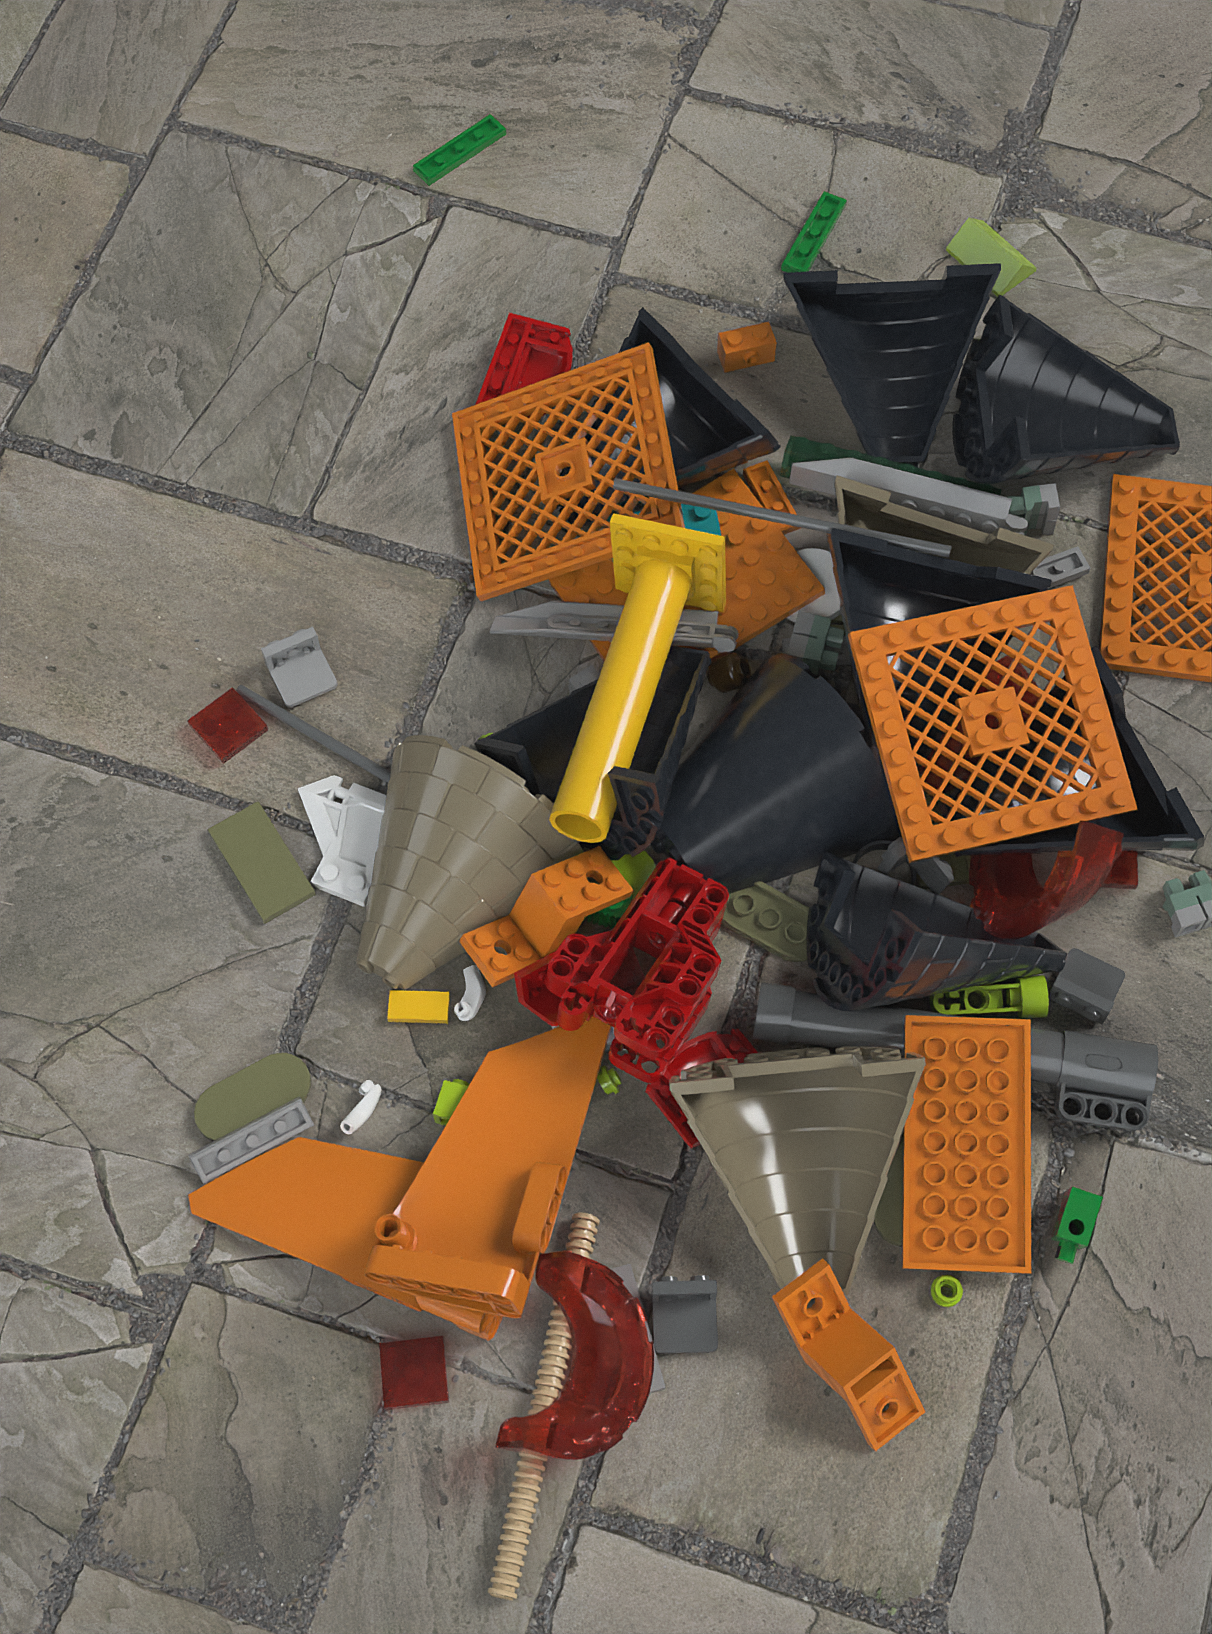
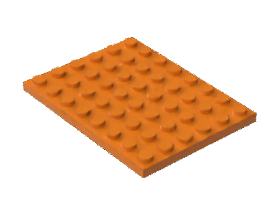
(762, 572)

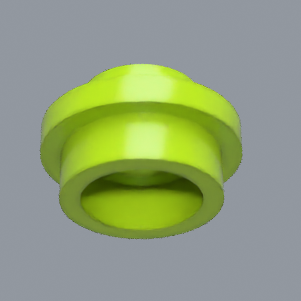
(609, 1080)
(950, 1282)

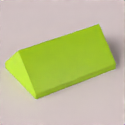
(982, 245)

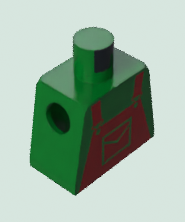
(1081, 1210)

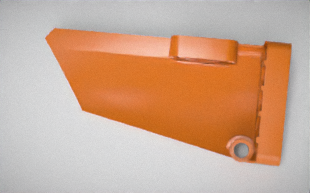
(494, 1177)
(323, 1209)

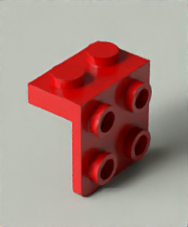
(533, 992)

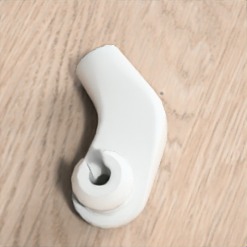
(473, 996)
(363, 1109)

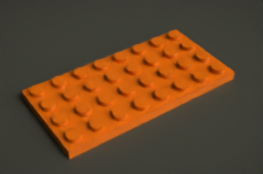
(968, 1146)

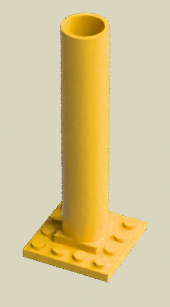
(661, 572)

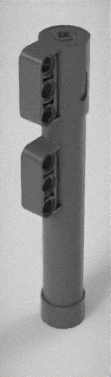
(1078, 1064)

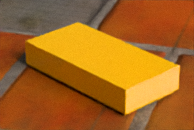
(418, 1006)

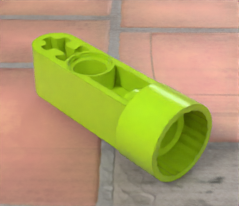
(1025, 997)

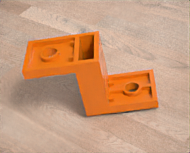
(545, 914)
(849, 1354)

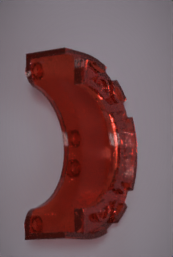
(1015, 902)
(608, 1367)

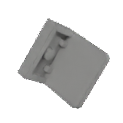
(299, 667)

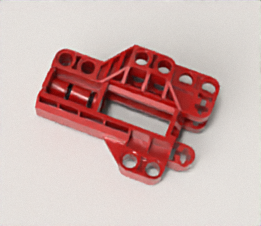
(675, 990)

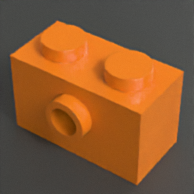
(746, 347)

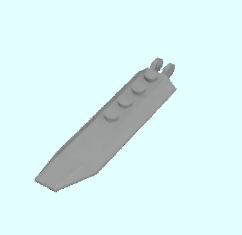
(927, 495)
(600, 621)

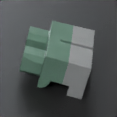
(1038, 506)
(809, 641)
(1191, 907)

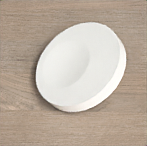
(821, 565)

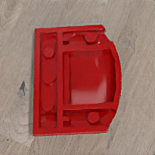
(526, 355)
(692, 1053)

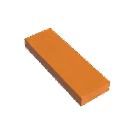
(769, 491)

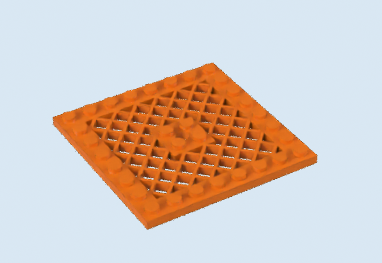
(478, 423)
(1119, 580)
(1083, 685)

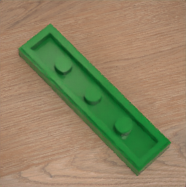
(459, 150)
(814, 233)

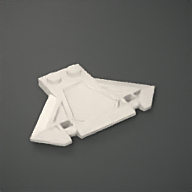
(345, 835)

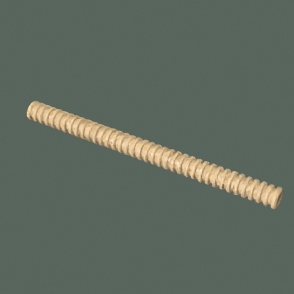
(532, 1466)

